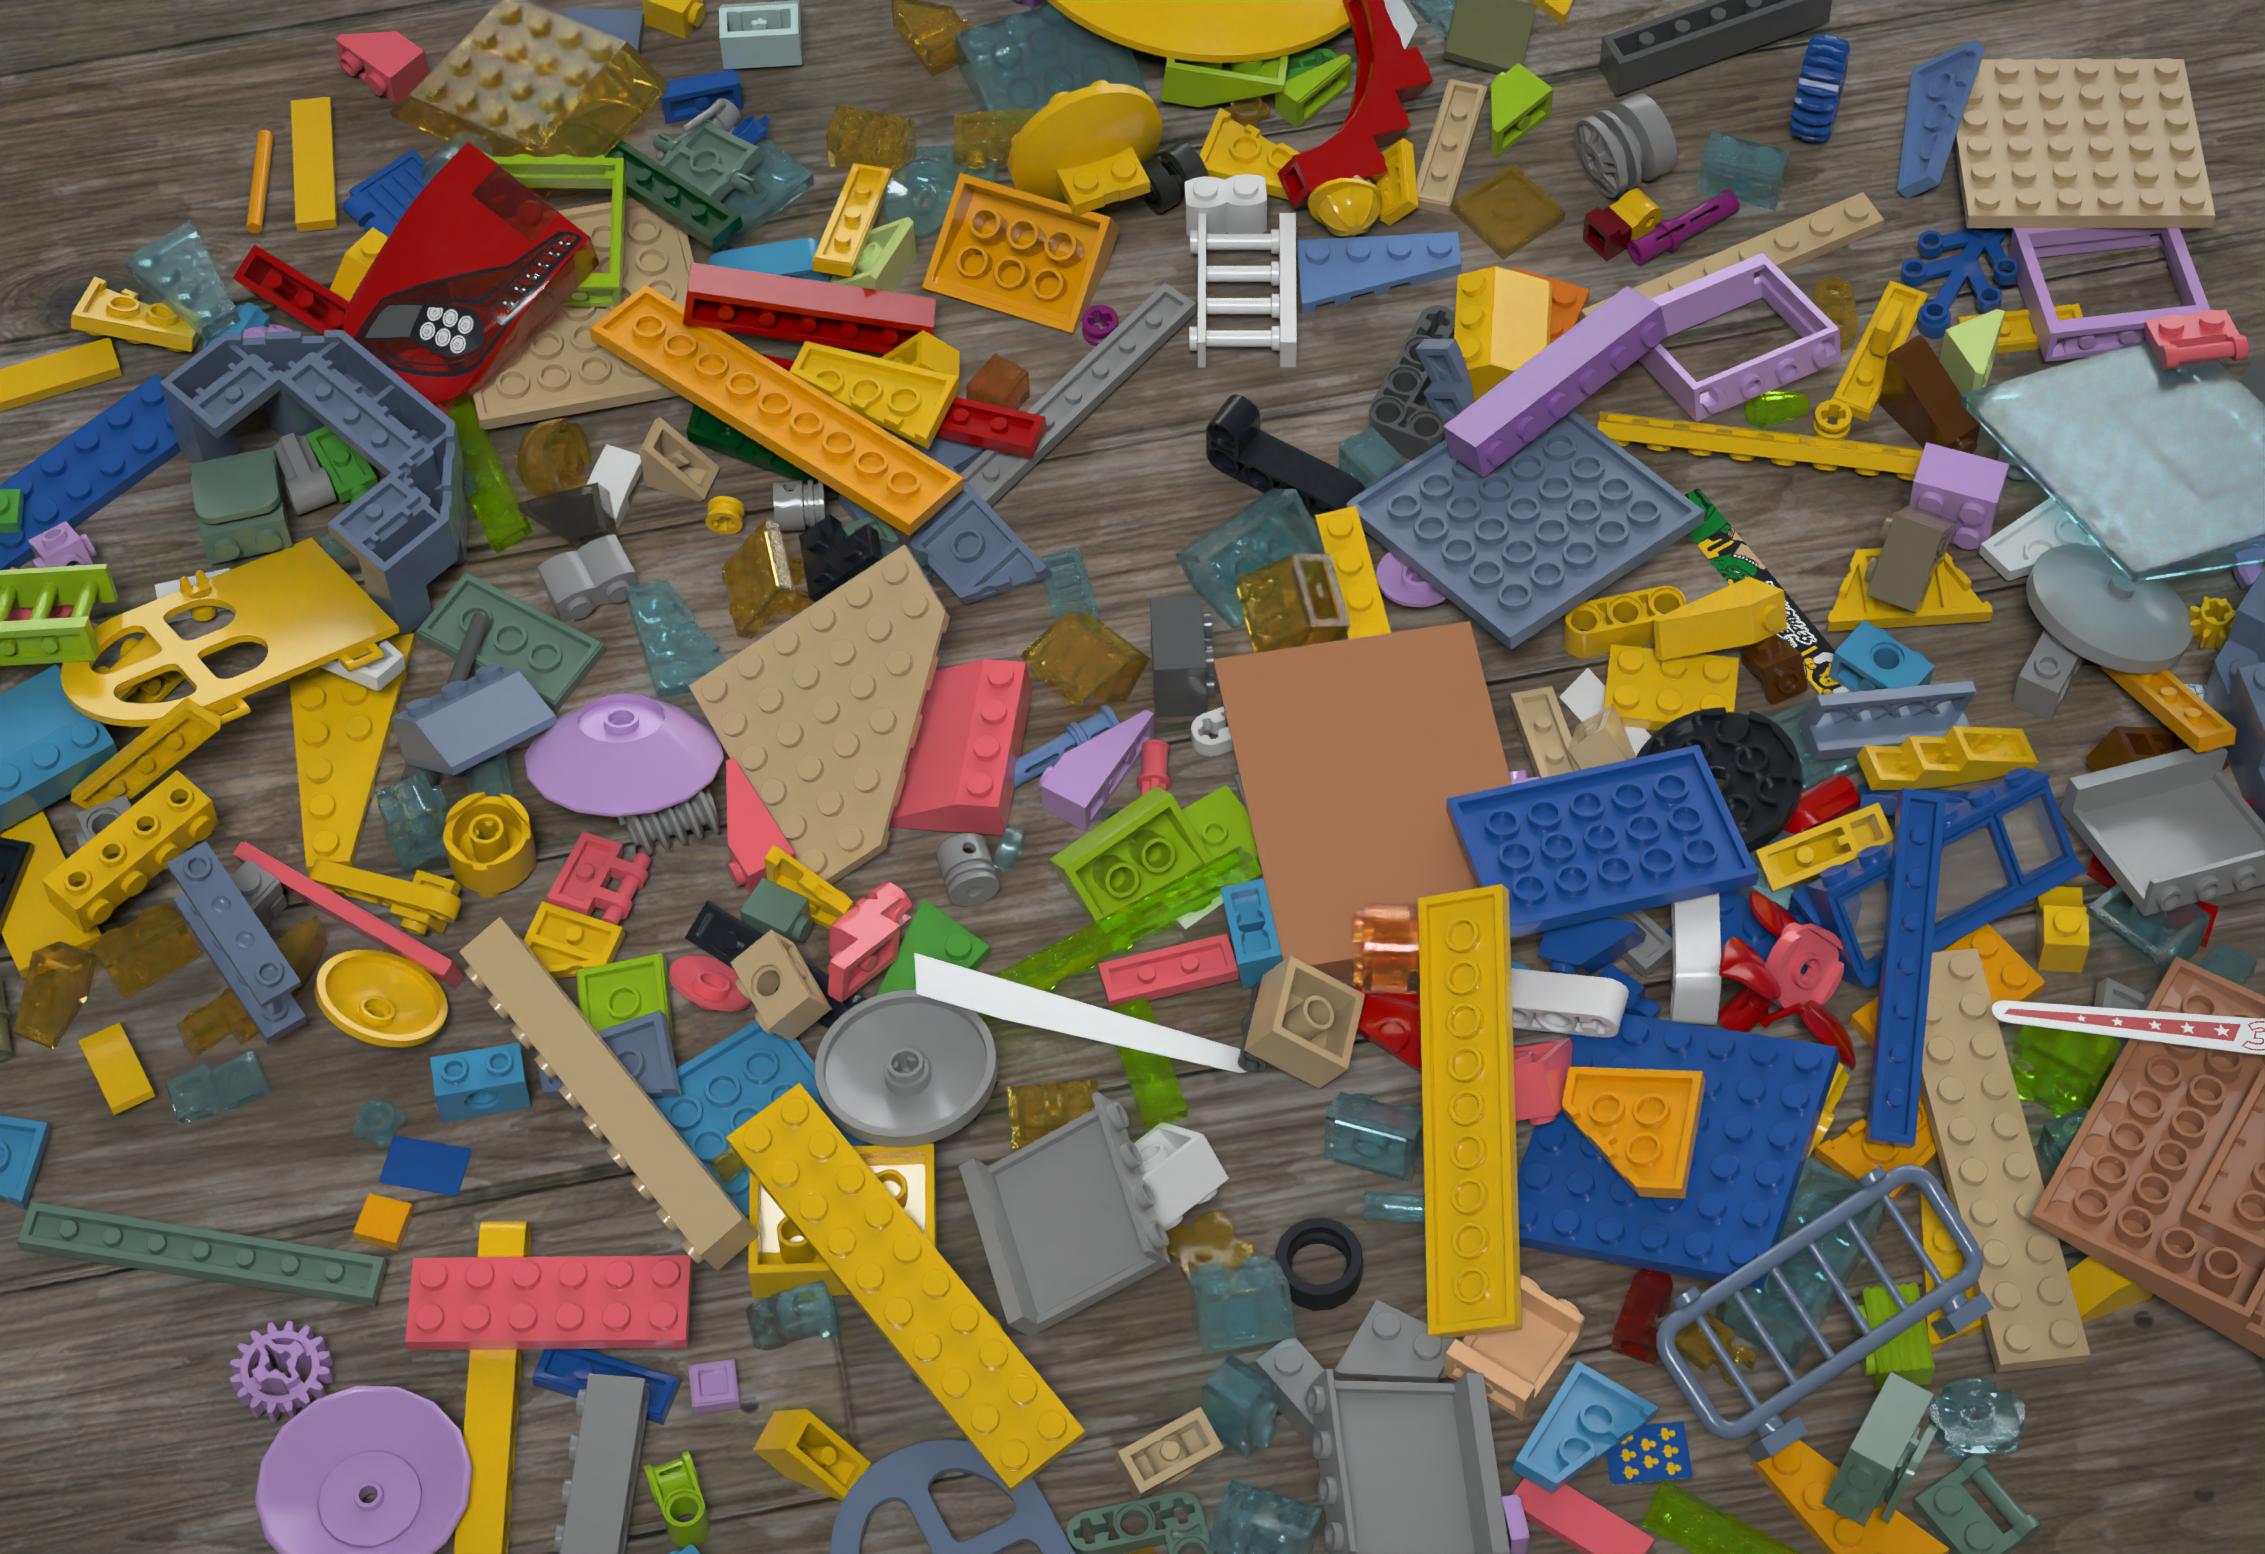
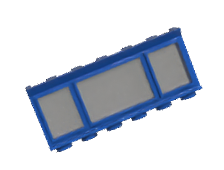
(1994, 857)

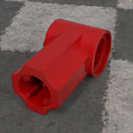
(1824, 803)

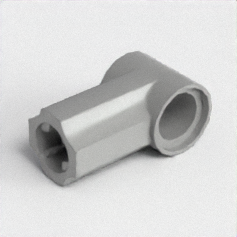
(304, 479)

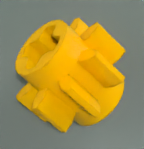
(2212, 622)

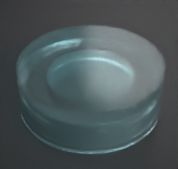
(1009, 848)

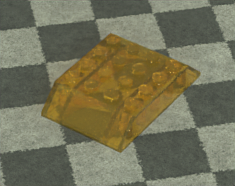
(535, 86)

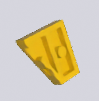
(571, 940)

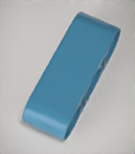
(782, 258)

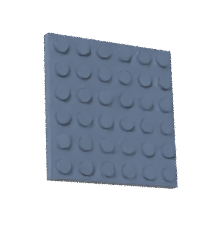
(1533, 531)

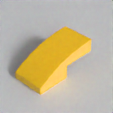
(116, 1068)

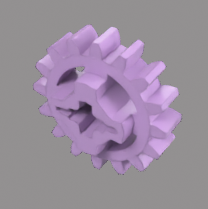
(292, 1354)

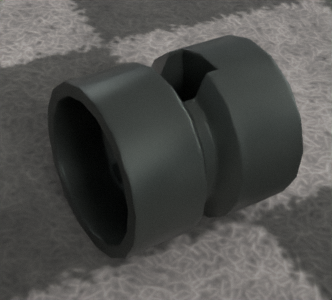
(1169, 173)

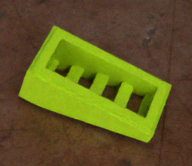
(1313, 90)

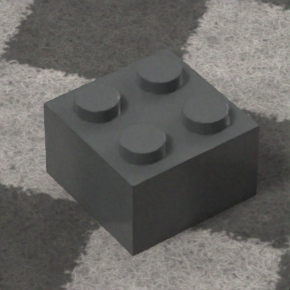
(1181, 656)

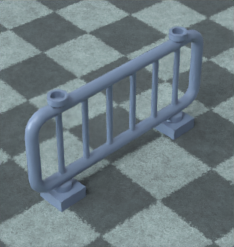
(1765, 1417)

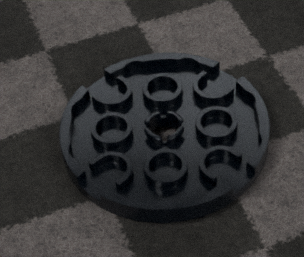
(1753, 758)

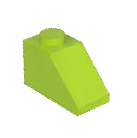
(1516, 106)

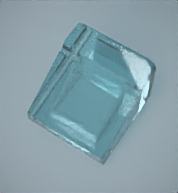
(2229, 964)

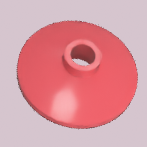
(707, 983)

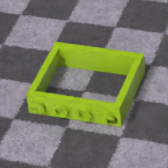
(582, 172)

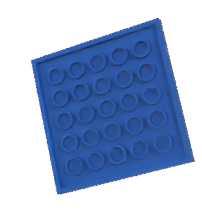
(1744, 1168)

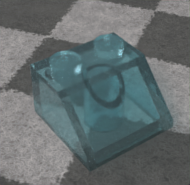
(2156, 935)
(1374, 1135)

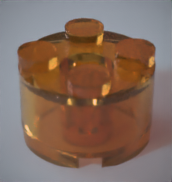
(1387, 948)

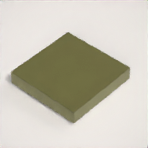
(1489, 33)

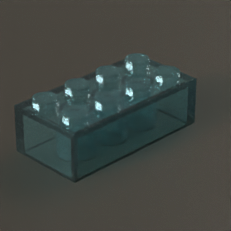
(1815, 1194)

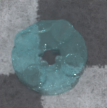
(1996, 1430)

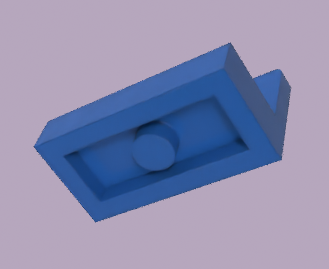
(695, 94)

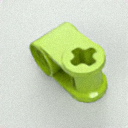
(678, 1493)

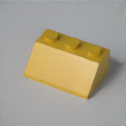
(1500, 323)

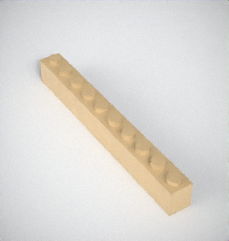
(609, 1095)

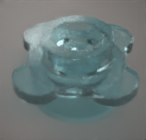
(375, 1112)

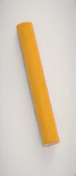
(259, 181)

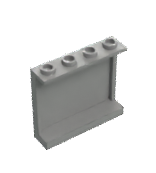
(2169, 828)
(1066, 1219)
(1407, 1467)

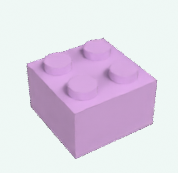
(1962, 490)

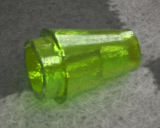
(1776, 407)

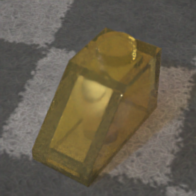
(929, 32)
(54, 992)

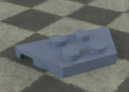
(976, 549)

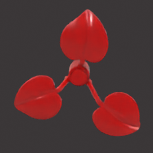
(1752, 1003)

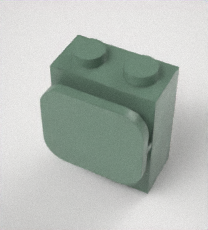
(240, 505)
(1882, 1453)

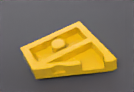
(825, 901)

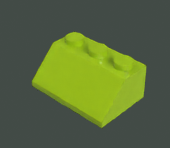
(1130, 855)

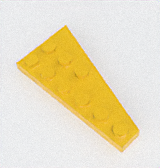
(338, 748)

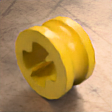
(1835, 409)
(725, 515)

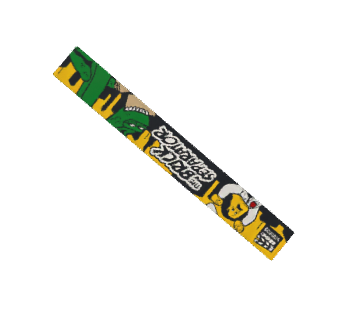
(1737, 562)

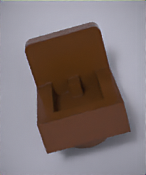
(1778, 667)

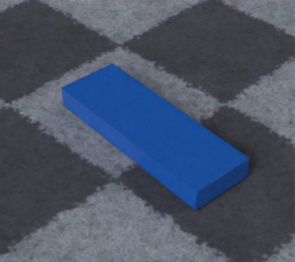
(568, 1371)

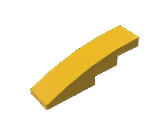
(1950, 760)

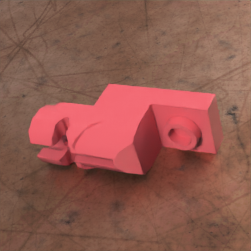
(866, 939)

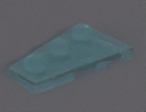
(670, 638)

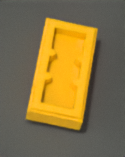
(1399, 183)

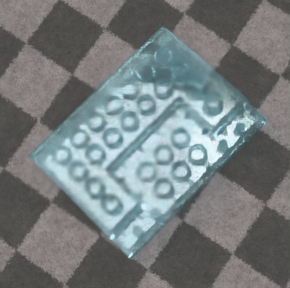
(2141, 456)

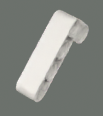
(1696, 960)
(1567, 1003)

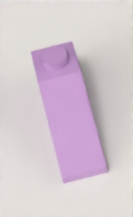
(1094, 770)

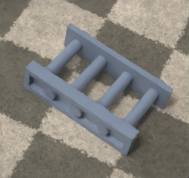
(236, 943)

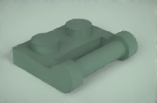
(1961, 1520)

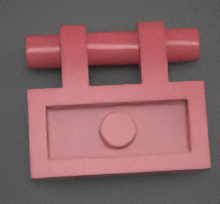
(587, 872)

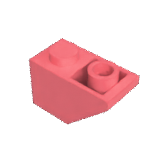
(384, 61)

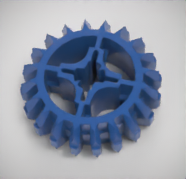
(1820, 88)

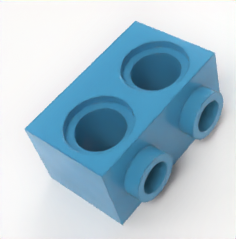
(1251, 930)

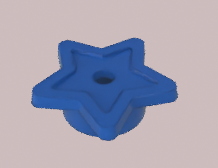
(751, 129)

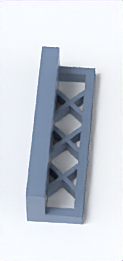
(1888, 722)

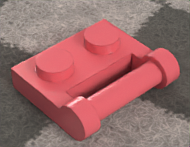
(2195, 338)

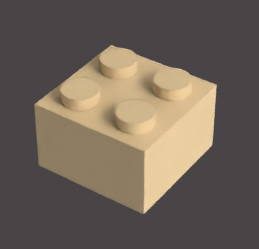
(1304, 1022)

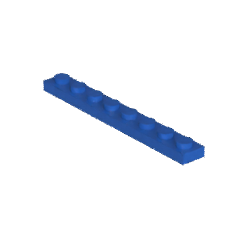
(1905, 969)

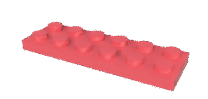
(549, 1302)

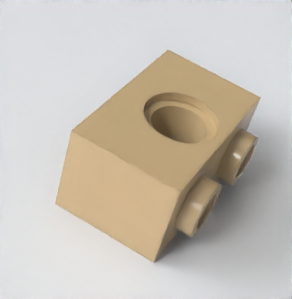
(775, 963)
(1168, 1454)

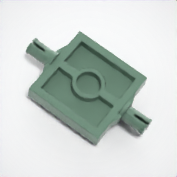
(711, 160)

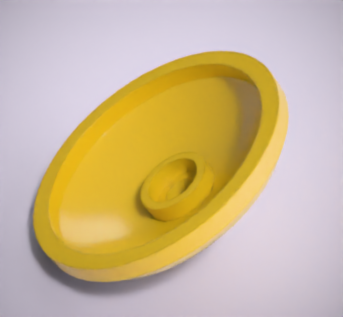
(380, 998)

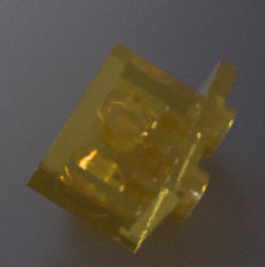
(987, 136)
(145, 949)

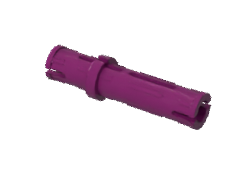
(1648, 246)

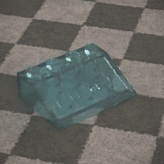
(1037, 55)

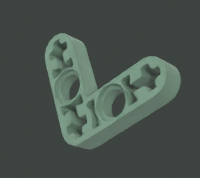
(1174, 1535)

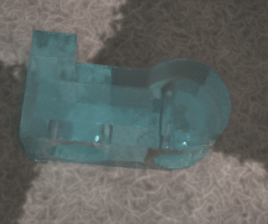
(792, 1316)

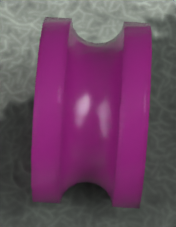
(1096, 314)

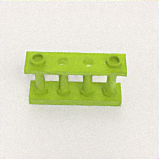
(52, 639)

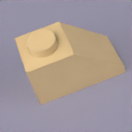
(1601, 740)

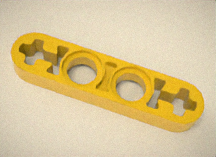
(385, 890)

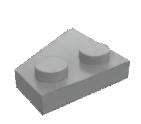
(1393, 1349)

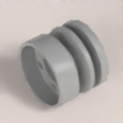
(1626, 145)

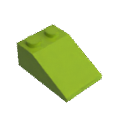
(1216, 83)

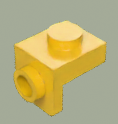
(419, 922)

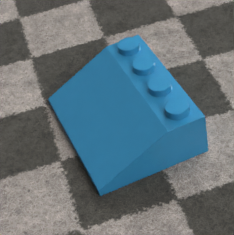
(44, 746)

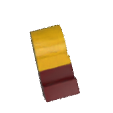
(1620, 223)

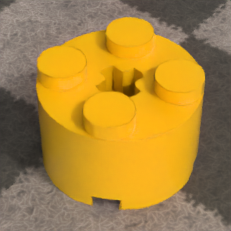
(489, 843)

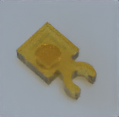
(1697, 1349)

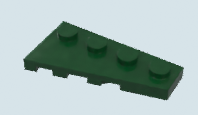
(719, 436)

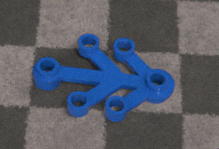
(1935, 315)

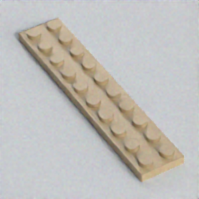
(1994, 1172)

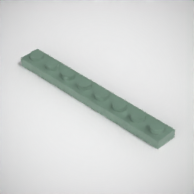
(202, 1253)

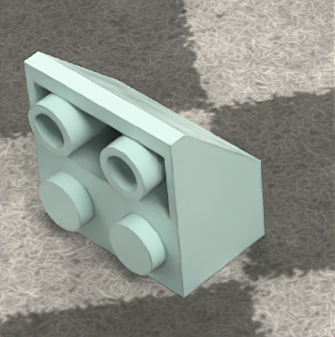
(760, 34)

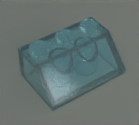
(1245, 542)

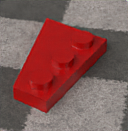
(1393, 1025)

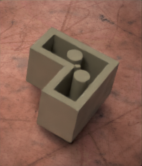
(1911, 550)

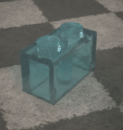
(1746, 168)
(1241, 1406)

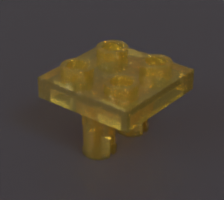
(762, 580)

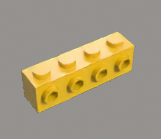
(130, 851)

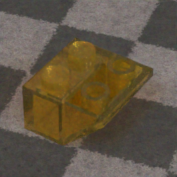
(1293, 603)
(1086, 660)

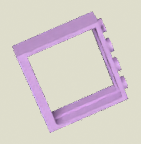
(1720, 294)
(2100, 333)

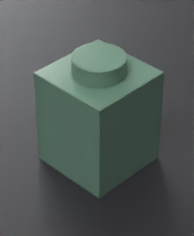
(778, 910)

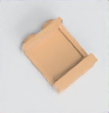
(1523, 1360)

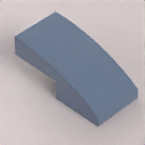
(1450, 381)

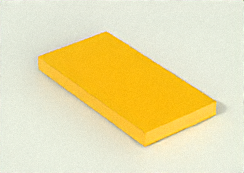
(32, 918)

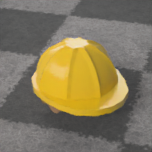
(1346, 205)

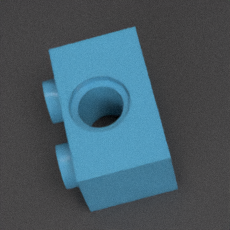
(1867, 649)
(480, 1082)

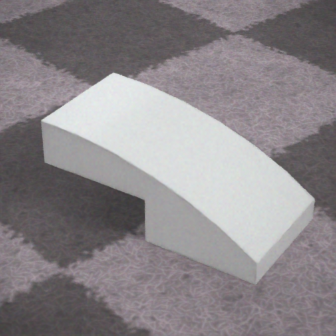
(618, 473)

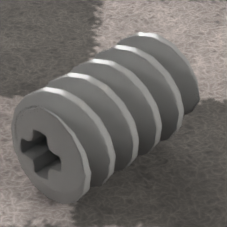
(673, 821)

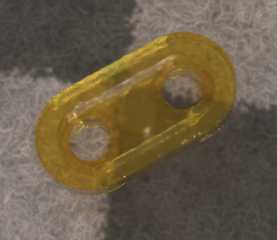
(1838, 307)

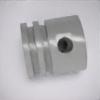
(798, 504)
(967, 877)

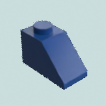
(1588, 945)

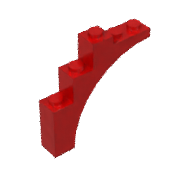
(1375, 119)

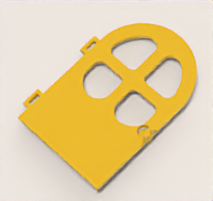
(286, 601)

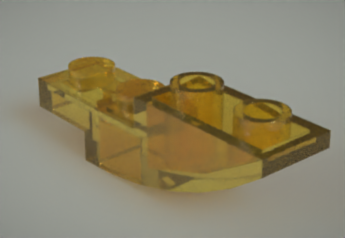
(224, 1016)

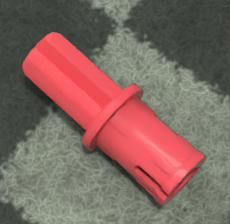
(1154, 766)

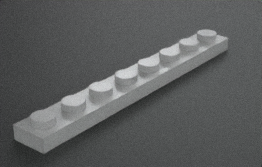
(1086, 387)

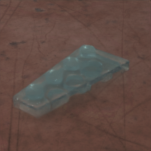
(185, 280)

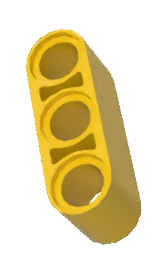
(1603, 618)

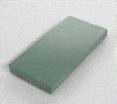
(517, 638)

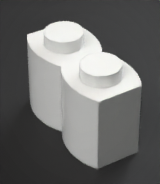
(1230, 204)

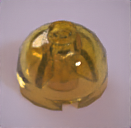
(552, 457)

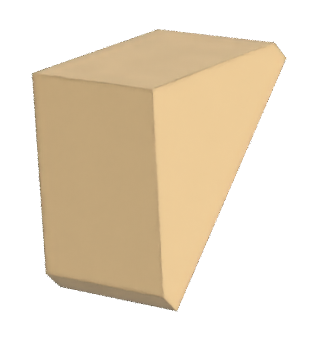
(675, 463)

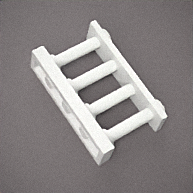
(1279, 273)

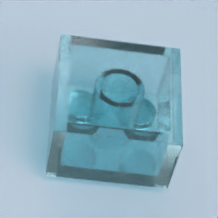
(1240, 1304)

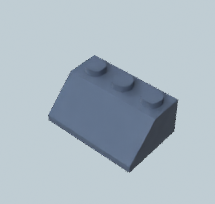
(471, 720)

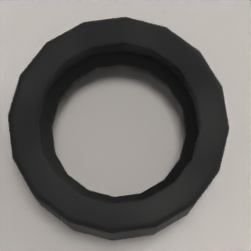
(1321, 1232)

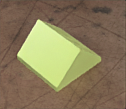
(885, 258)
(1971, 350)

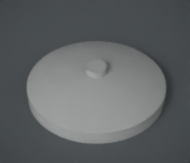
(2105, 614)
(905, 1069)

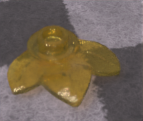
(1207, 1243)

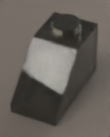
(574, 514)

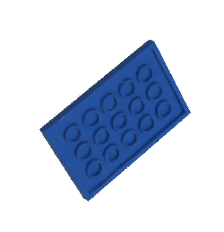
(1603, 840)

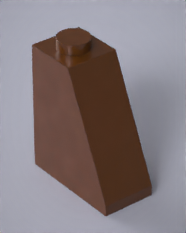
(1925, 399)

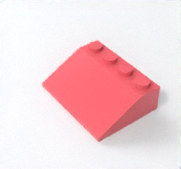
(966, 749)

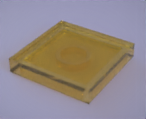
(1508, 211)

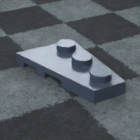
(643, 1049)

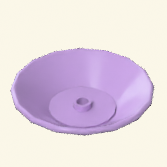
(624, 757)
(360, 1446)

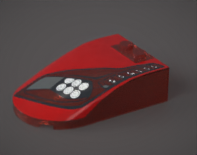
(466, 279)

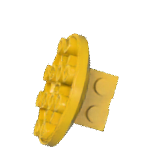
(1088, 146)

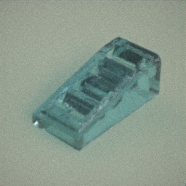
(1066, 569)

